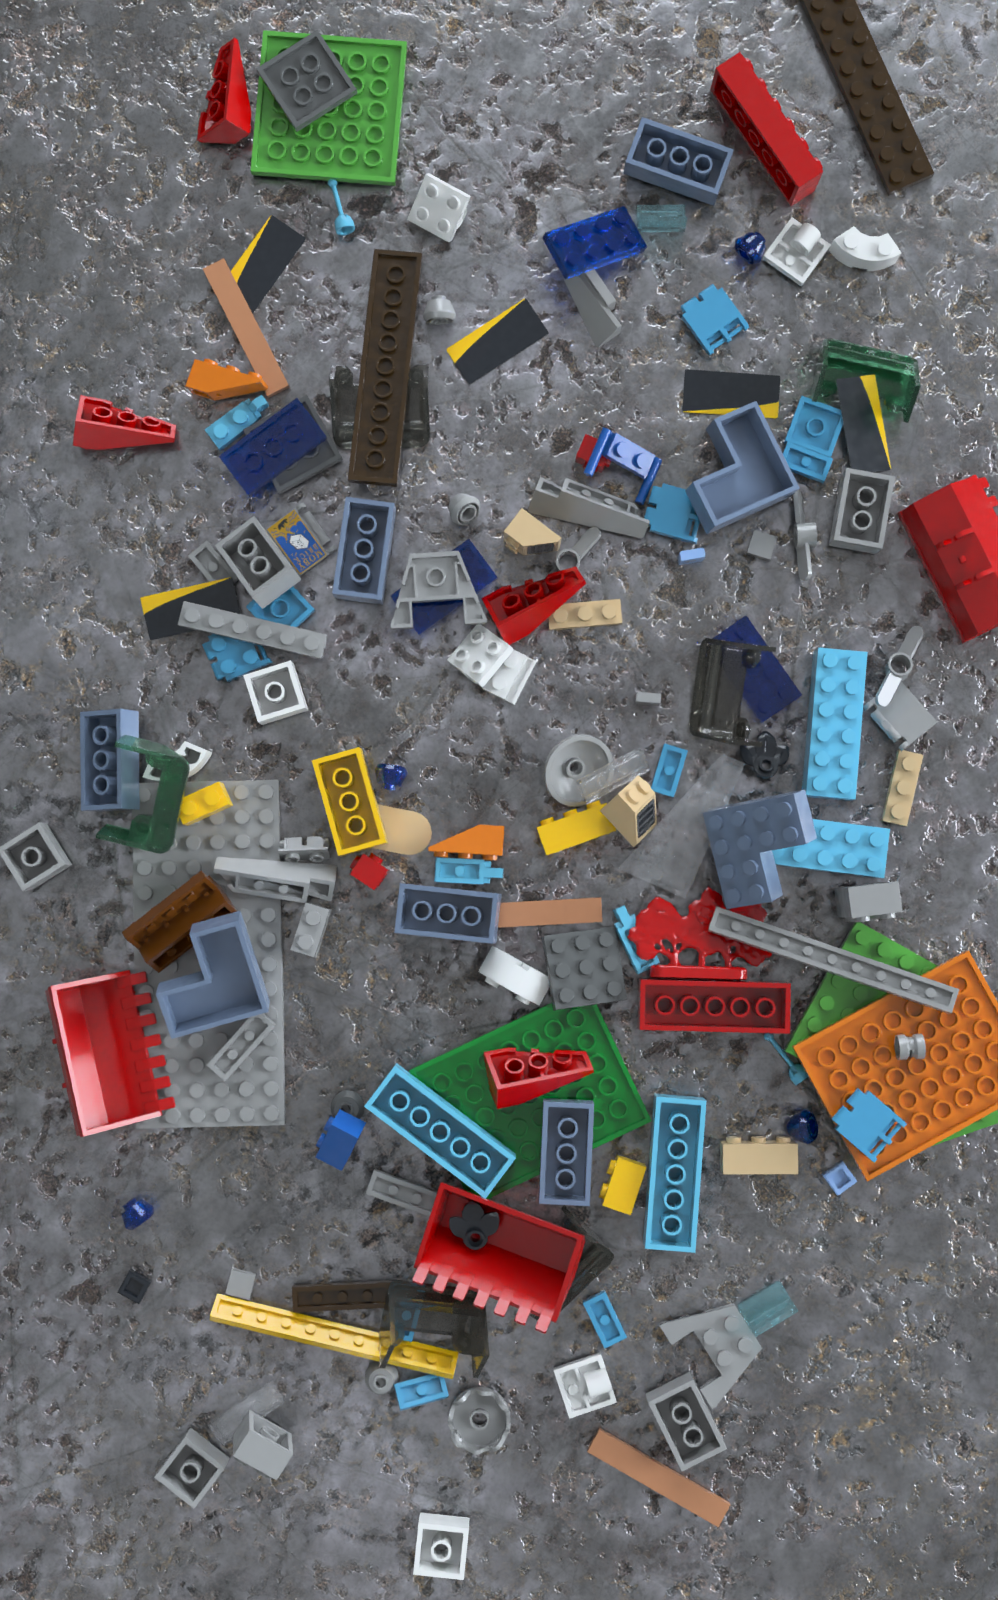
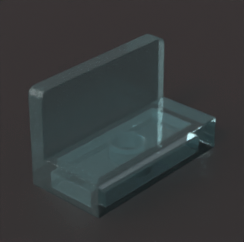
(661, 218)
(767, 1308)

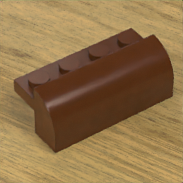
(165, 929)

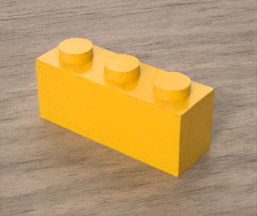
(574, 828)

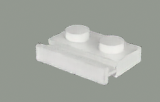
(510, 677)

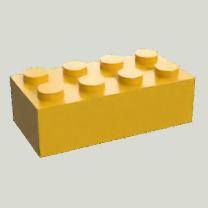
(349, 801)

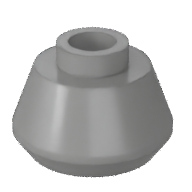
(439, 311)
(464, 509)
(381, 1380)

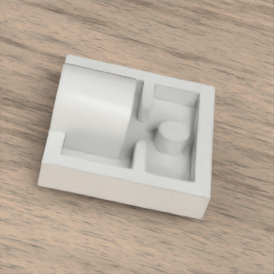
(439, 207)
(797, 251)
(480, 655)
(584, 1385)

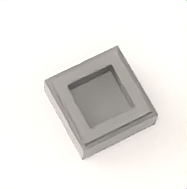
(761, 545)
(647, 698)
(240, 1283)

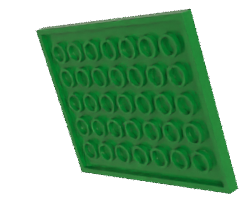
(463, 1082)

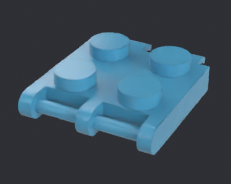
(712, 318)
(672, 513)
(234, 657)
(867, 1123)

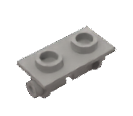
(293, 851)

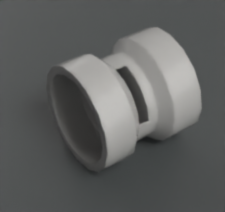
(910, 1046)

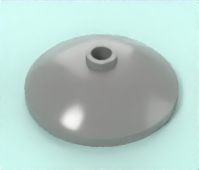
(587, 754)

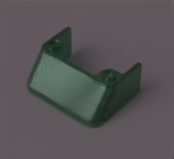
(895, 373)
(154, 831)

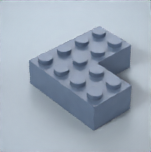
(753, 471)
(744, 841)
(226, 987)

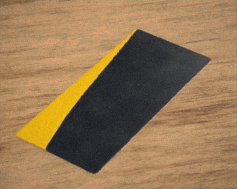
(265, 260)
(497, 341)
(726, 391)
(863, 423)
(164, 608)

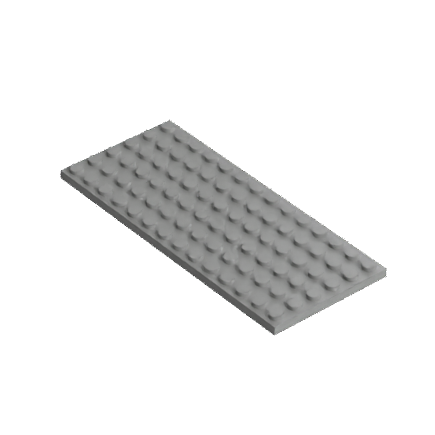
(257, 1088)

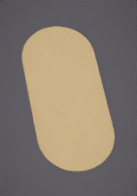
(405, 831)

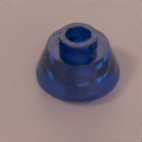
(751, 247)
(390, 776)
(803, 1127)
(136, 1213)

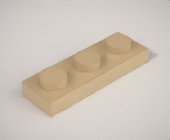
(586, 615)
(902, 788)

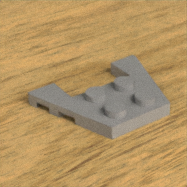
(432, 579)
(725, 1340)

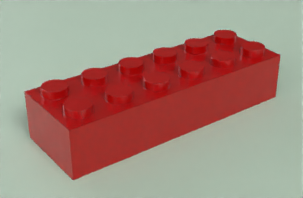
(766, 128)
(714, 1005)

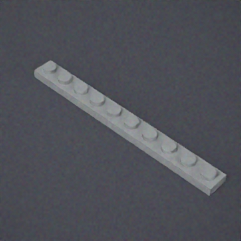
(834, 960)

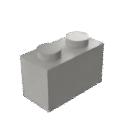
(311, 929)

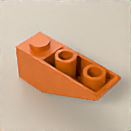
(218, 383)
(479, 840)

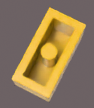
(204, 803)
(622, 1184)

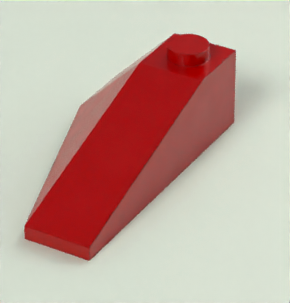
(228, 108)
(106, 427)
(525, 607)
(522, 1075)

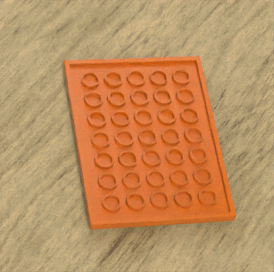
(931, 1094)

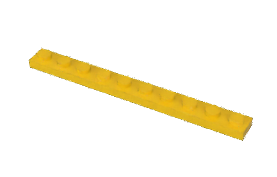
(330, 1335)

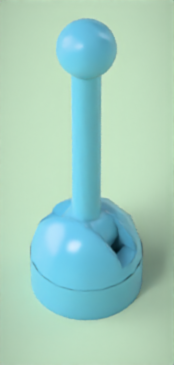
(343, 223)
(796, 1071)

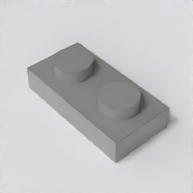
(211, 563)

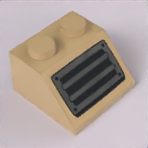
(530, 536)
(633, 811)

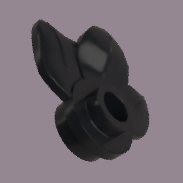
(768, 753)
(474, 1221)

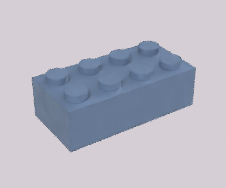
(678, 161)
(364, 550)
(108, 772)
(448, 913)
(566, 1152)

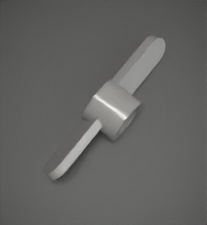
(804, 537)
(580, 549)
(904, 656)

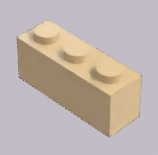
(759, 1156)

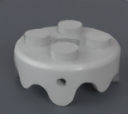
(479, 1437)

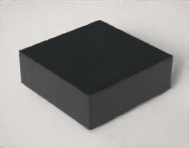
(134, 1286)

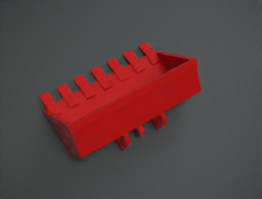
(959, 549)
(107, 1051)
(521, 1265)

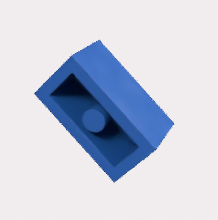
(340, 1139)

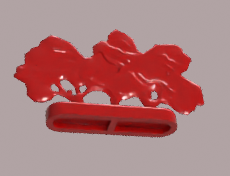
(663, 922)

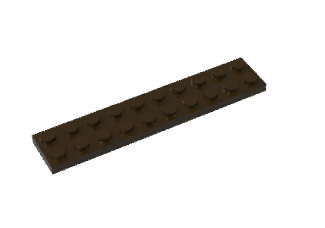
(869, 93)
(385, 368)

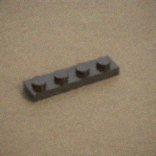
(339, 1296)

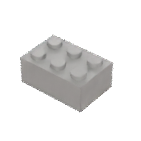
(861, 511)
(258, 562)
(868, 901)
(686, 1421)

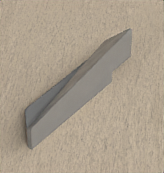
(595, 306)
(587, 507)
(278, 878)

